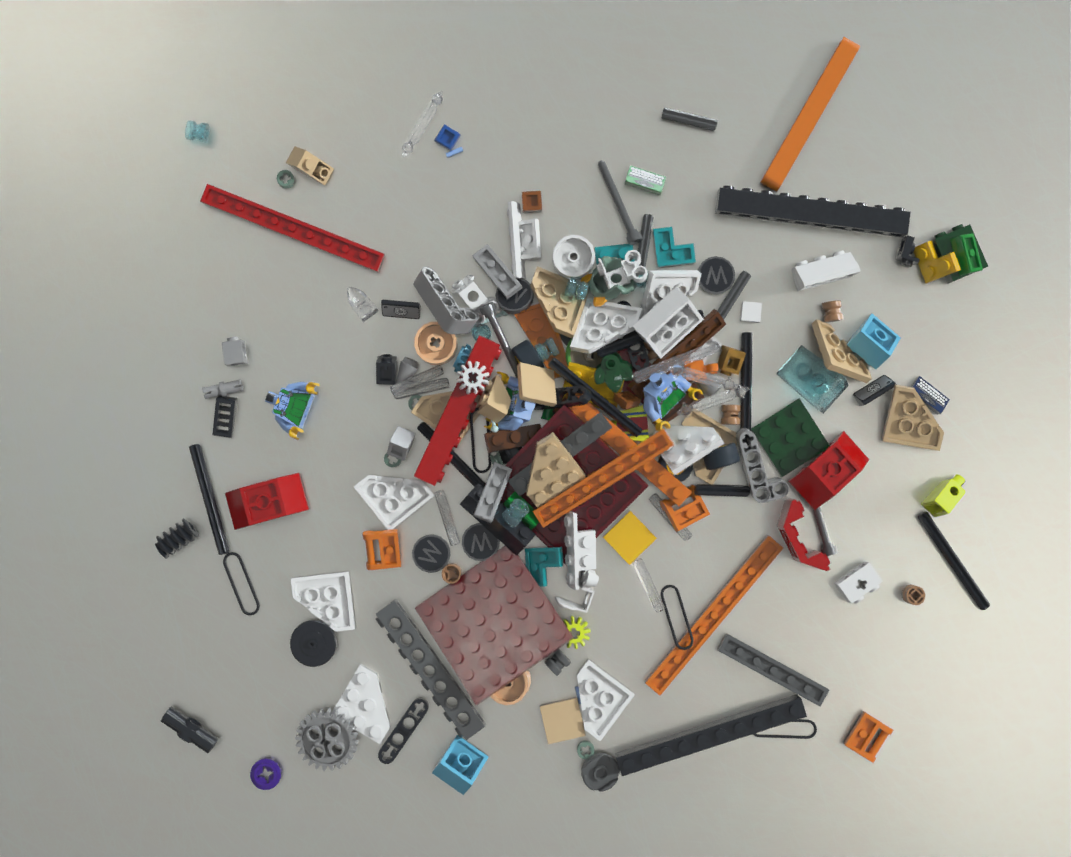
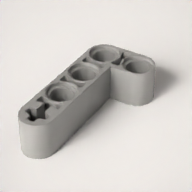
(442, 305)
(757, 464)

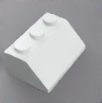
(824, 270)
(668, 322)

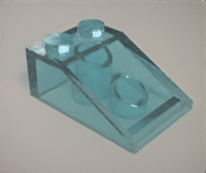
(812, 379)

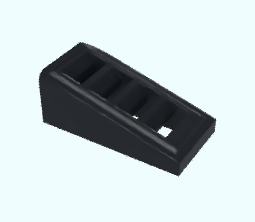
(217, 415)

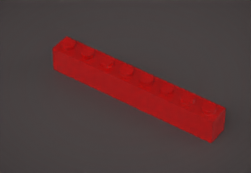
(455, 415)

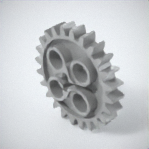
(309, 741)

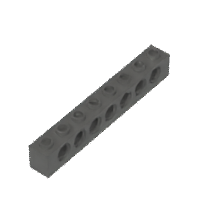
(463, 729)

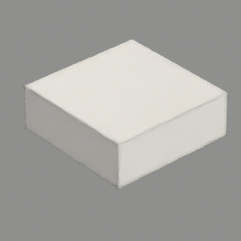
(751, 312)

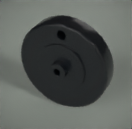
(313, 643)

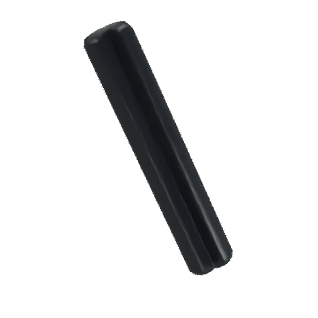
(722, 490)

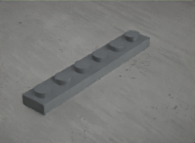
(573, 443)
(773, 670)

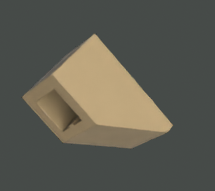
(309, 165)
(495, 400)

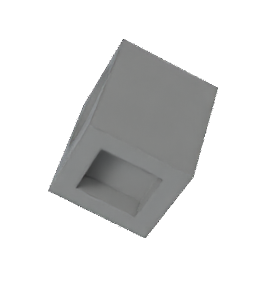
(234, 352)
(400, 443)

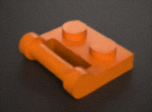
(686, 515)
(388, 549)
(863, 734)

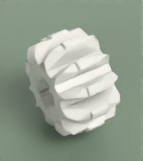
(479, 378)

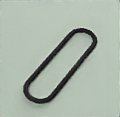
(472, 443)
(248, 580)
(684, 614)
(791, 736)

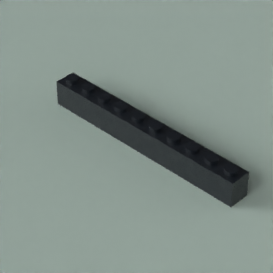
(812, 212)
(710, 735)

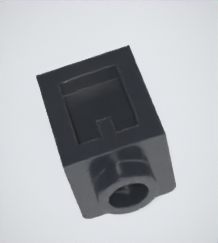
(906, 248)
(386, 369)

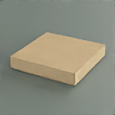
(536, 384)
(562, 720)

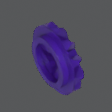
(261, 781)

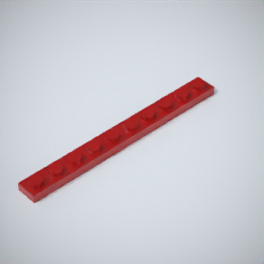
(292, 228)

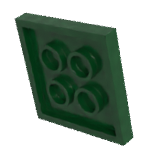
(790, 437)

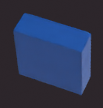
(447, 137)

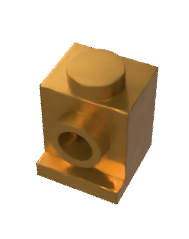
(736, 360)

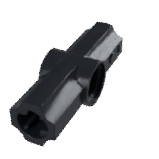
(189, 729)

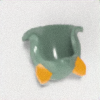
(598, 286)

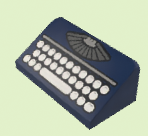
(930, 395)

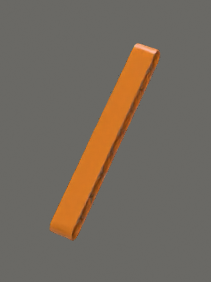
(810, 114)

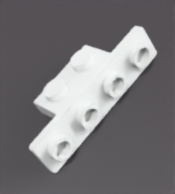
(524, 239)
(580, 550)

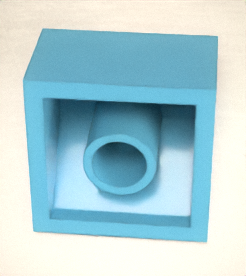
(874, 341)
(460, 765)

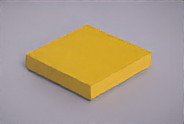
(629, 537)

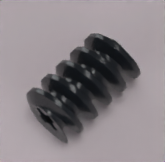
(176, 538)

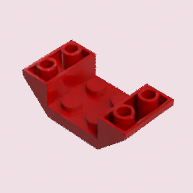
(830, 471)
(266, 500)
(791, 512)

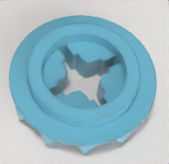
(462, 357)

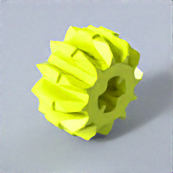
(579, 627)

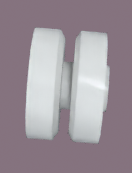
(571, 246)

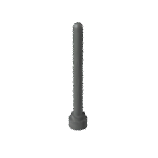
(633, 236)
(489, 312)
(827, 547)

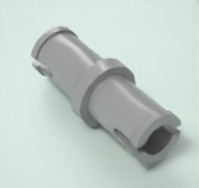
(222, 389)

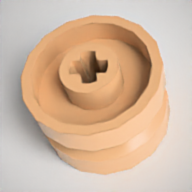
(424, 344)
(515, 692)

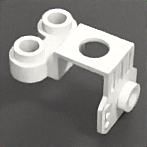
(628, 271)
(466, 285)
(587, 580)

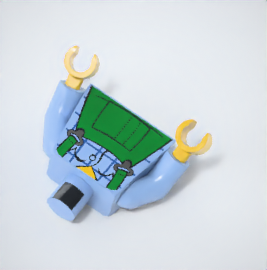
(663, 394)
(292, 406)
(518, 411)

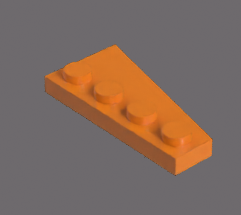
(538, 329)

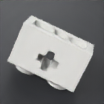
(848, 583)

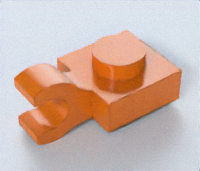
(699, 365)

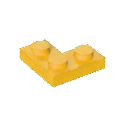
(932, 266)

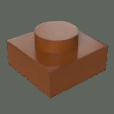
(531, 201)
(626, 400)

